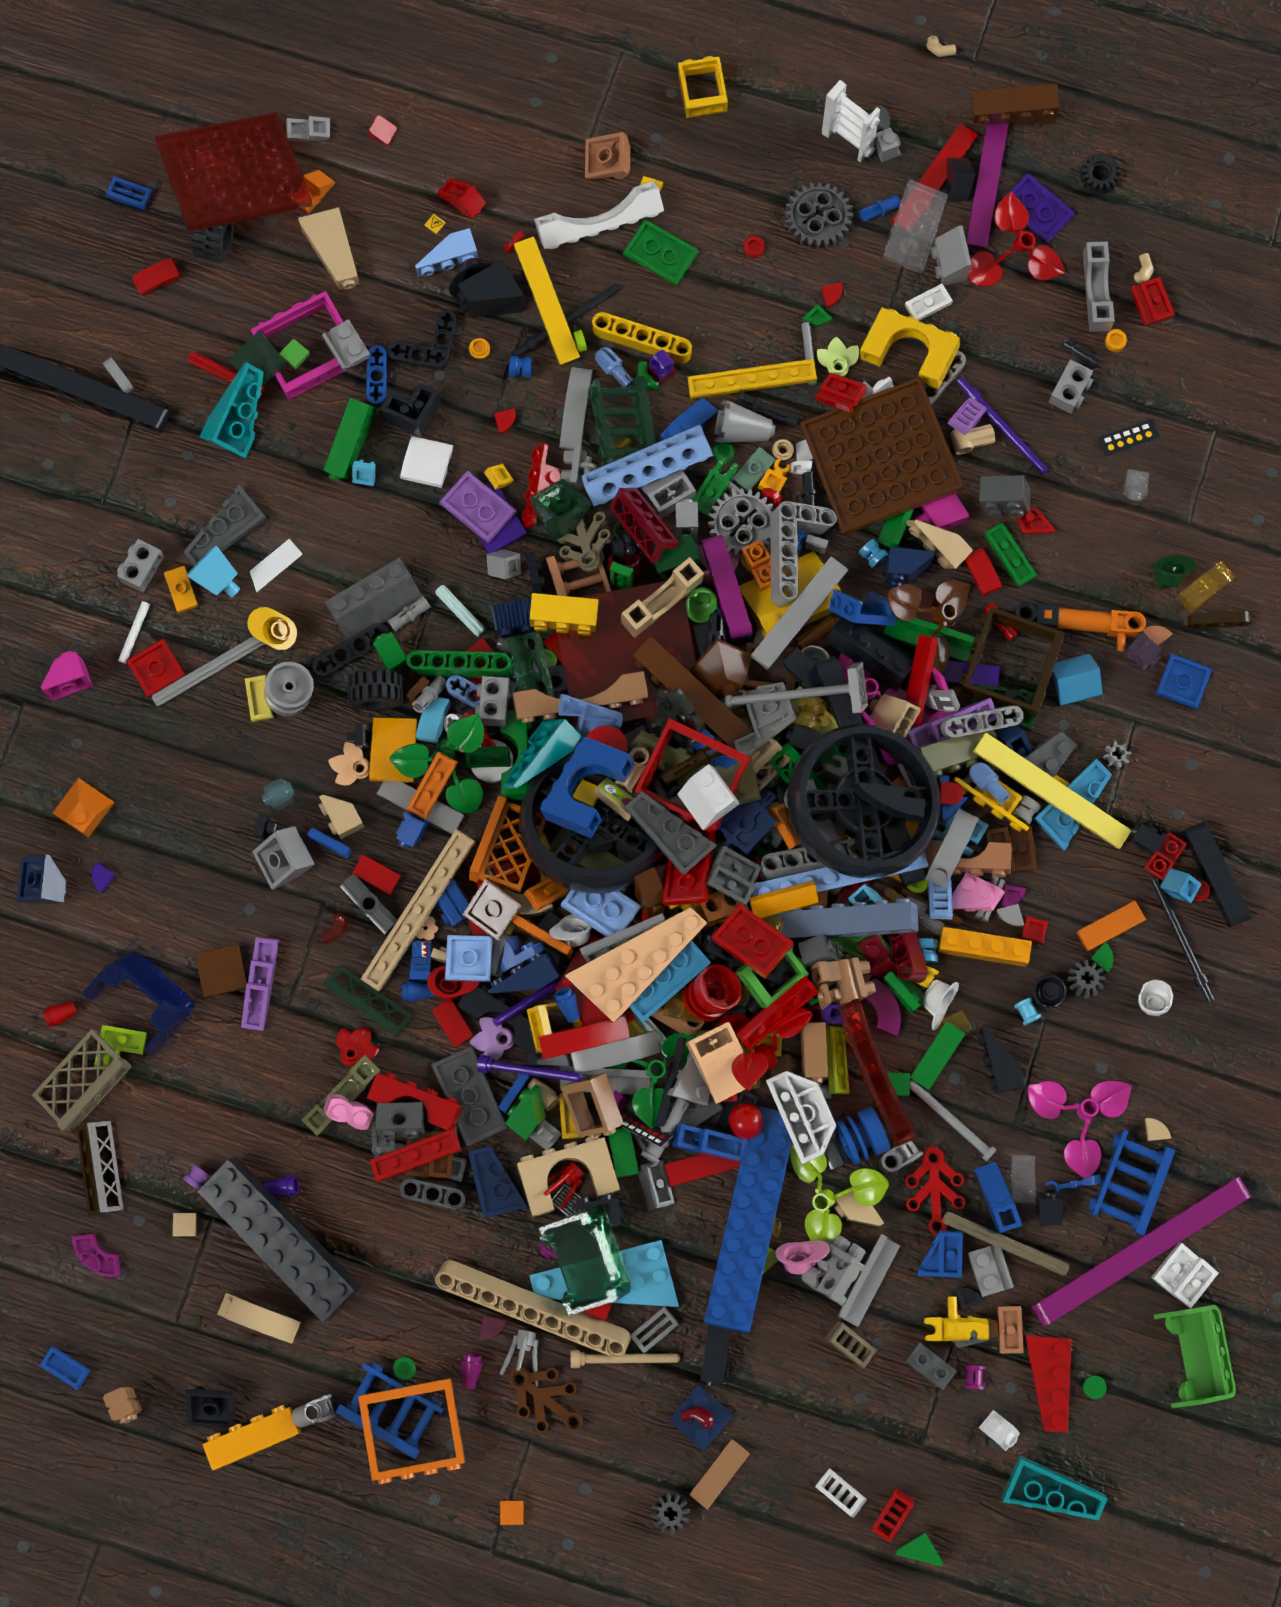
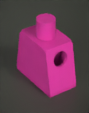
(944, 513)

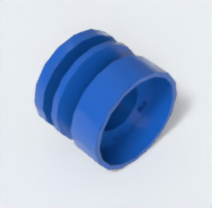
(863, 1135)

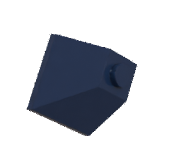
(40, 881)

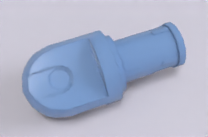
(613, 366)
(987, 780)

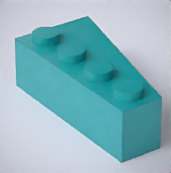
(1049, 1490)

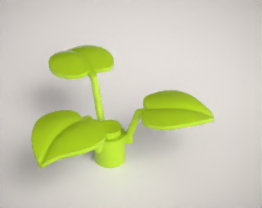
(868, 1189)

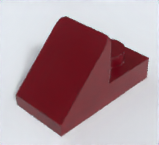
(878, 956)

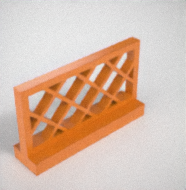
(488, 844)

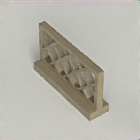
(94, 1094)

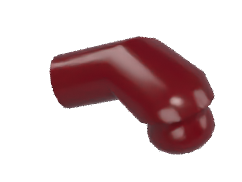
(700, 1414)

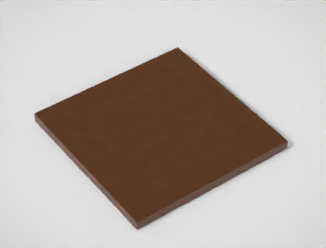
(882, 456)

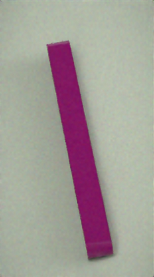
(1141, 1251)

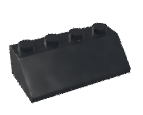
(878, 653)

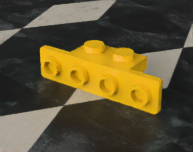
(999, 810)

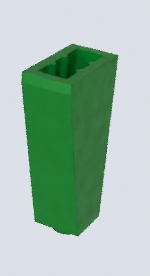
(350, 438)

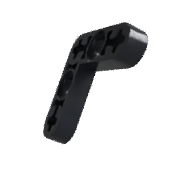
(435, 350)

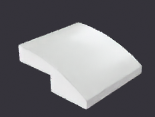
(426, 461)
(1184, 1275)

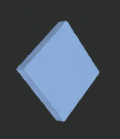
(468, 958)

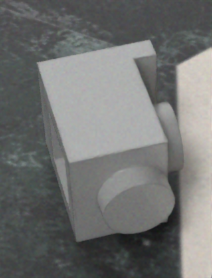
(887, 144)

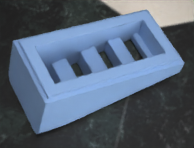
(940, 898)

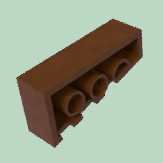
(1016, 105)

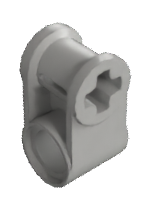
(902, 1155)
(316, 1410)

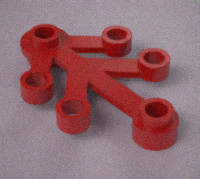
(934, 1186)

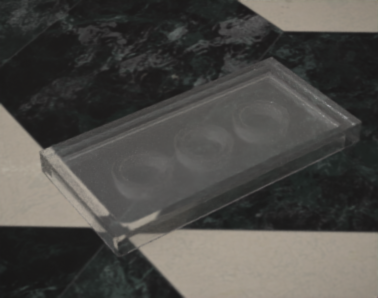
(915, 226)

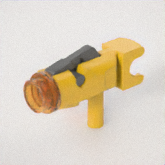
(961, 1330)

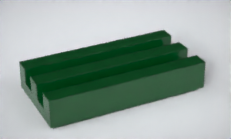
(489, 757)

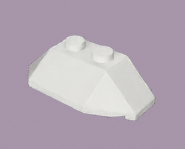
(803, 1113)

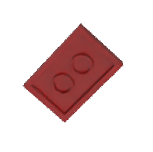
(752, 941)

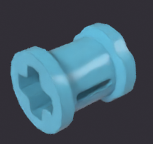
(1027, 1011)

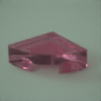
(491, 1327)

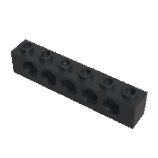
(773, 980)

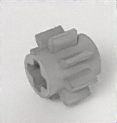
(1120, 750)

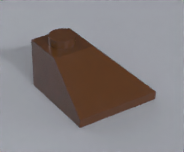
(723, 668)

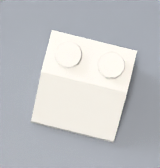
(707, 797)

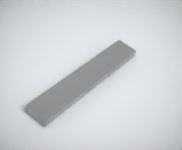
(799, 613)

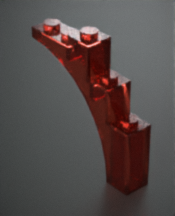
(874, 1073)

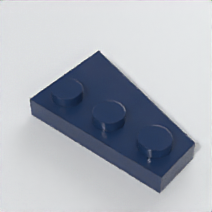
(493, 1184)

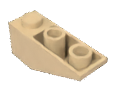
(947, 546)

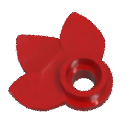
(355, 1042)

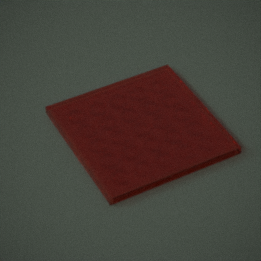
(233, 171)
(600, 659)

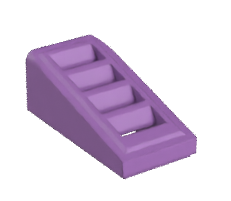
(967, 416)

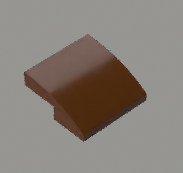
(1022, 844)
(436, 1169)

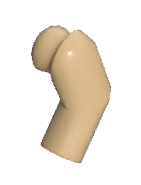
(939, 50)

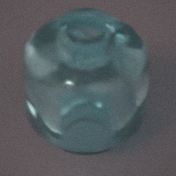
(278, 794)

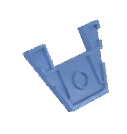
(589, 715)

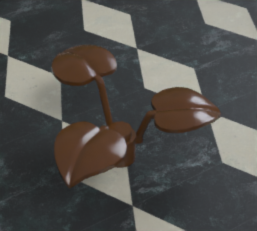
(952, 599)

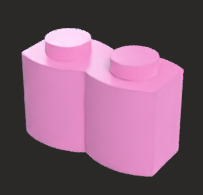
(353, 1112)

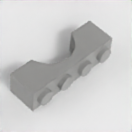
(1096, 282)

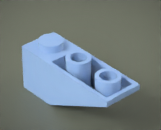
(448, 253)

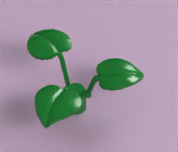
(464, 734)
(647, 1101)

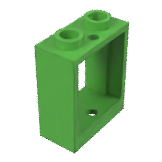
(758, 991)

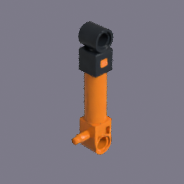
(1113, 623)

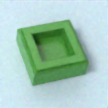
(294, 354)

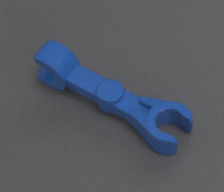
(1090, 1181)

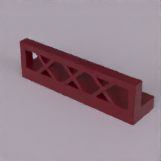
(644, 518)

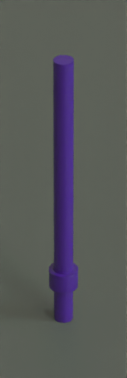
(1004, 428)

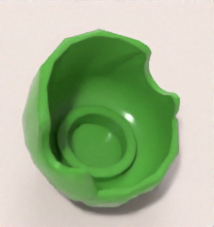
(700, 604)

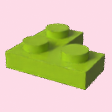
(121, 1040)

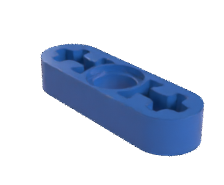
(383, 382)

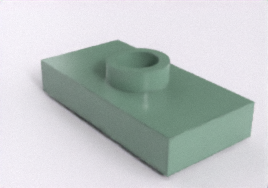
(754, 469)

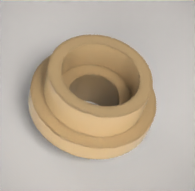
(782, 444)

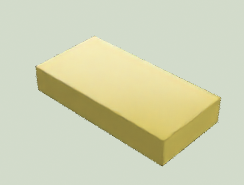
(257, 705)

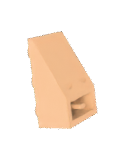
(714, 1057)

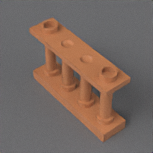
(564, 588)

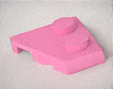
(975, 894)

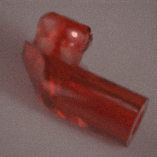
(338, 928)

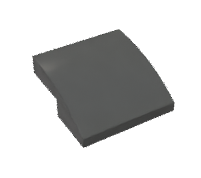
(733, 875)

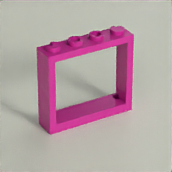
(284, 319)

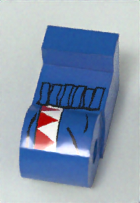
(421, 961)

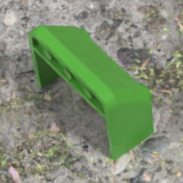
(1203, 1354)

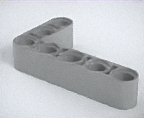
(787, 544)

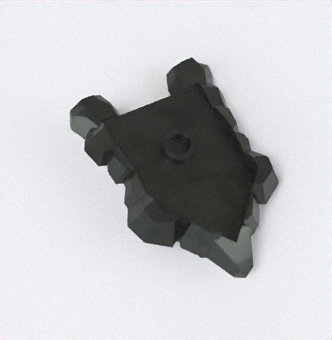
(678, 708)

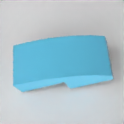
(432, 719)

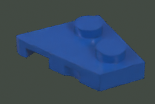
(944, 1255)

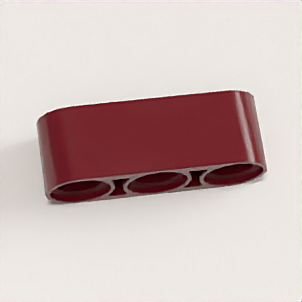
(908, 956)

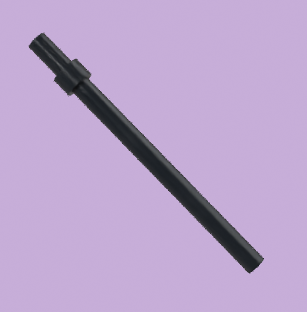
(532, 342)
(1201, 980)

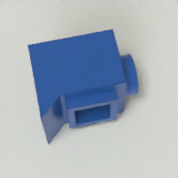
(411, 829)

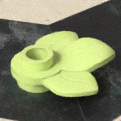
(838, 355)

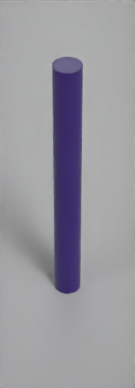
(522, 1005)

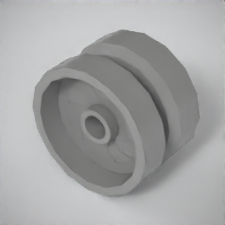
(278, 685)

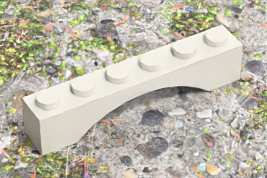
(640, 203)

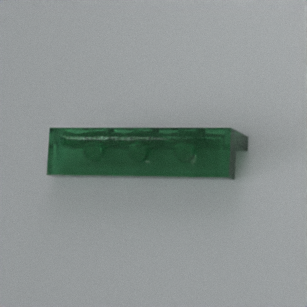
(523, 661)
(362, 1007)

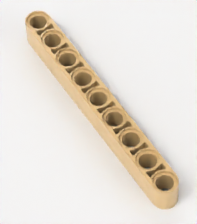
(532, 1309)

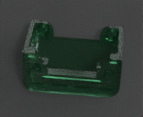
(587, 1259)

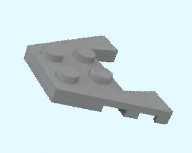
(766, 718)

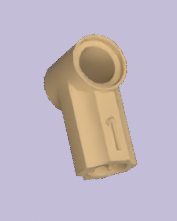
(974, 438)
(637, 771)

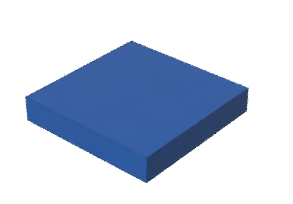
(1183, 681)

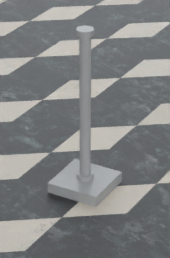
(855, 687)

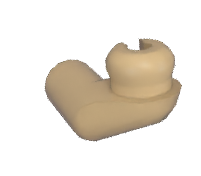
(1146, 270)

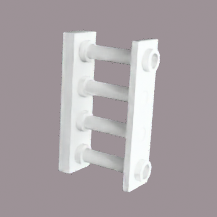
(850, 121)

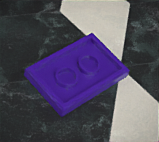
(1045, 210)
(510, 532)

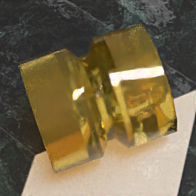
(807, 719)

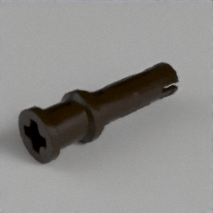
(669, 776)

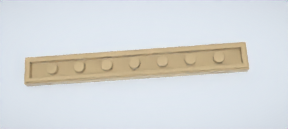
(418, 910)

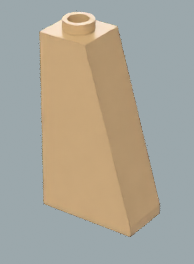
(329, 240)

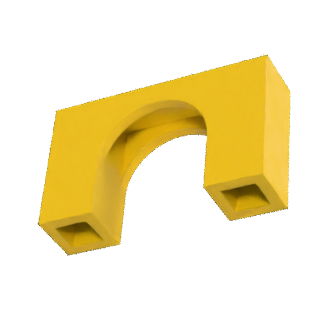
(892, 326)

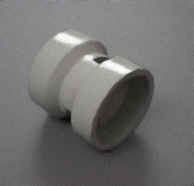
(1026, 809)

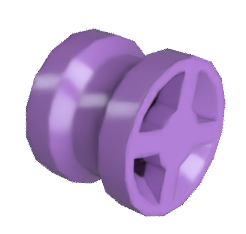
(197, 1177)

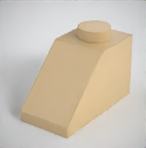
(855, 1212)

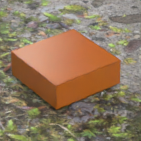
(512, 1512)

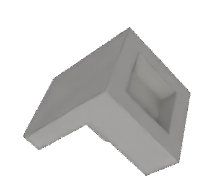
(503, 564)

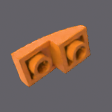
(759, 563)

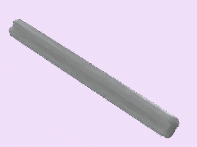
(206, 670)

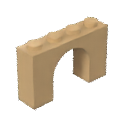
(681, 583)
(592, 1155)

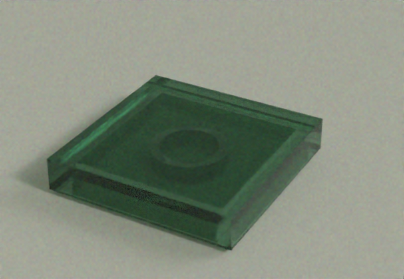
(260, 354)

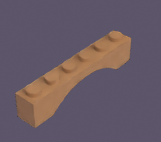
(534, 704)

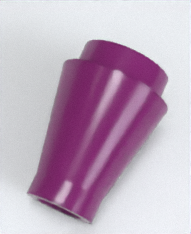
(470, 1367)

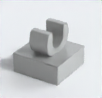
(546, 1135)

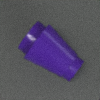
(284, 1186)

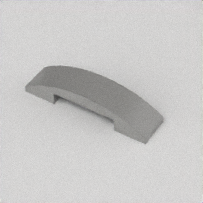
(575, 408)
(617, 1052)

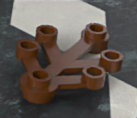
(542, 1398)

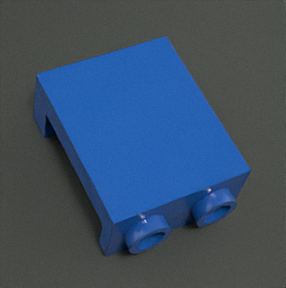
(873, 611)

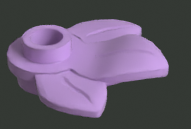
(489, 1039)

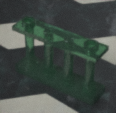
(640, 410)

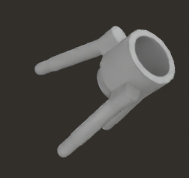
(524, 1342)

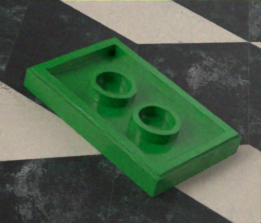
(660, 252)

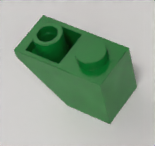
(390, 652)
(528, 1113)

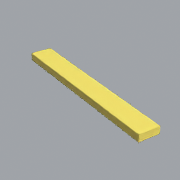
(1052, 791)

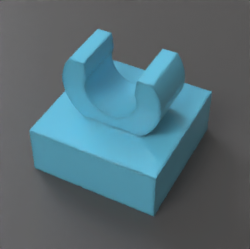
(363, 473)

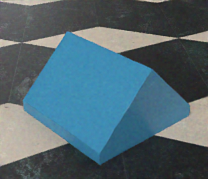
(1076, 679)

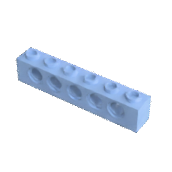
(651, 456)

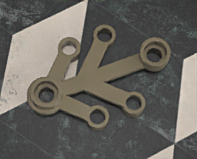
(584, 540)

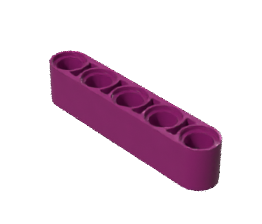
(726, 587)

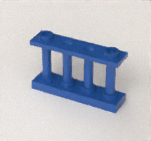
(1154, 1180)
(391, 1432)

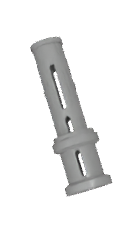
(653, 1151)

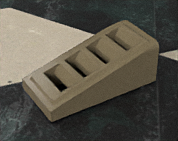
(836, 1331)

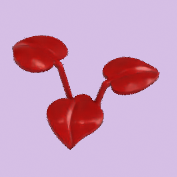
(1014, 216)
(750, 1068)

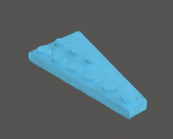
(646, 1271)

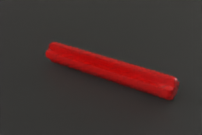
(214, 368)

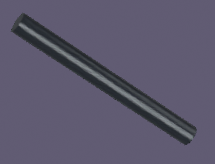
(670, 1082)

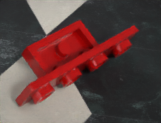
(540, 478)

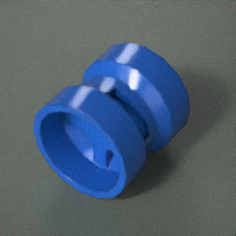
(520, 366)

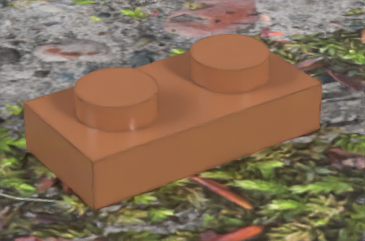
(1010, 1329)

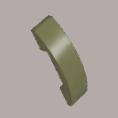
(350, 1087)

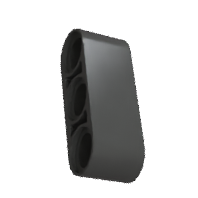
(422, 1190)

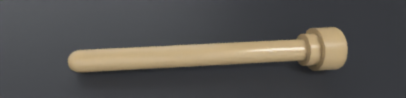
(580, 1359)

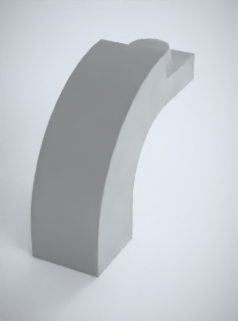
(951, 848)

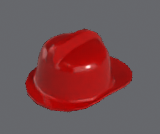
(448, 989)

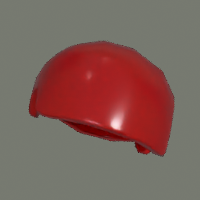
(746, 1121)

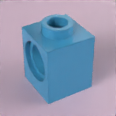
(1180, 885)

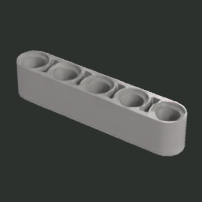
(800, 858)

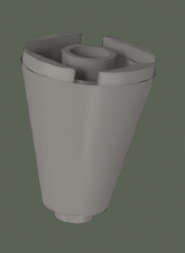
(741, 425)

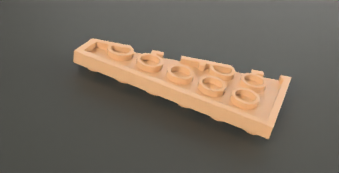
(627, 971)

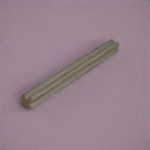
(1005, 1243)

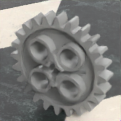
(728, 511)

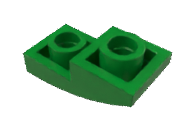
(623, 1153)

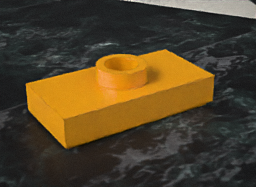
(181, 589)

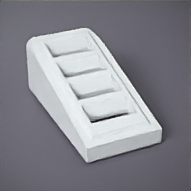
(836, 1499)

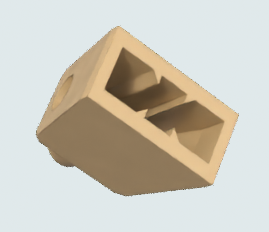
(894, 714)

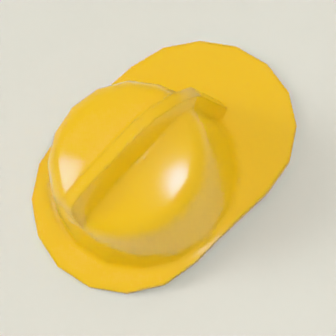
(272, 628)

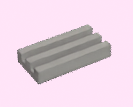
(669, 1317)

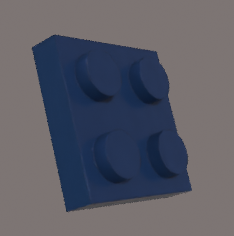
(693, 1428)

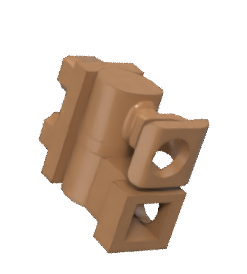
(848, 977)

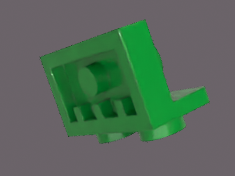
(905, 991)

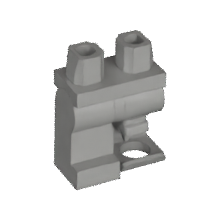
(836, 1269)

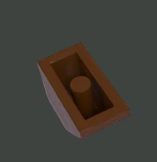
(649, 892)

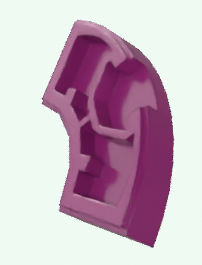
(886, 1008)
(95, 1257)

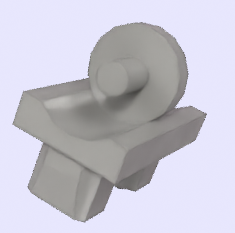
(580, 465)

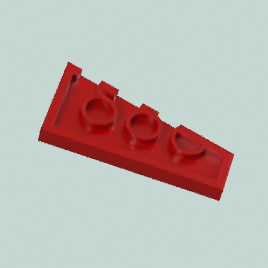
(1051, 1374)

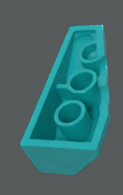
(234, 416)
(547, 746)

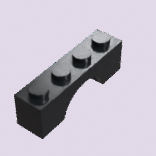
(481, 1003)

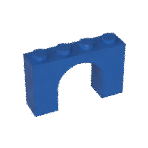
(588, 759)

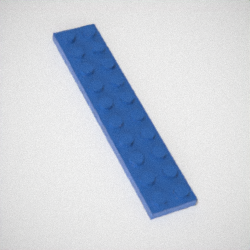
(749, 1226)

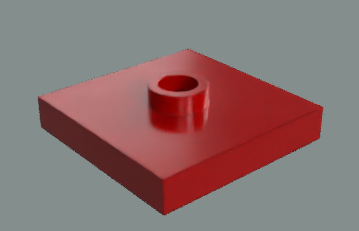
(155, 668)

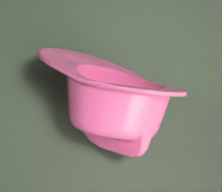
(801, 1256)

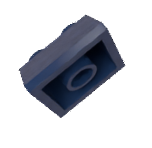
(906, 565)

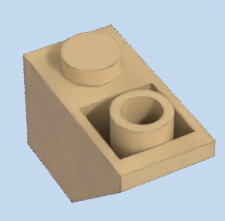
(342, 814)

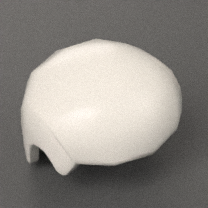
(1155, 997)

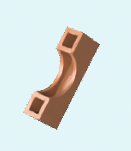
(994, 860)

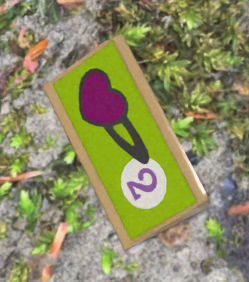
(614, 797)

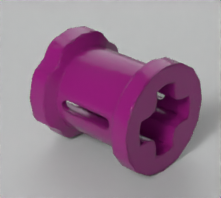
(971, 1369)

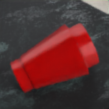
(59, 1013)

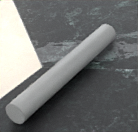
(808, 348)

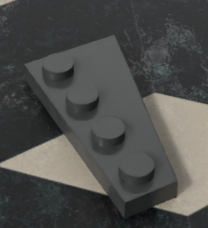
(230, 524)
(672, 836)

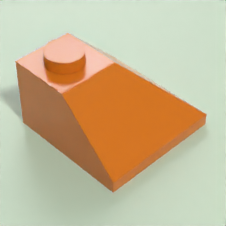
(83, 807)

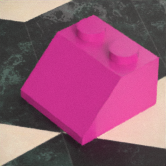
(66, 676)

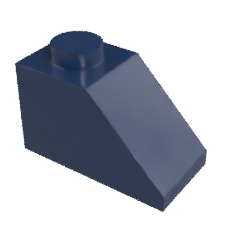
(1015, 739)

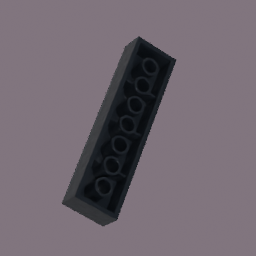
(279, 1239)

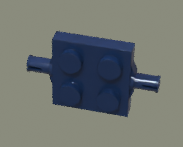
(748, 825)

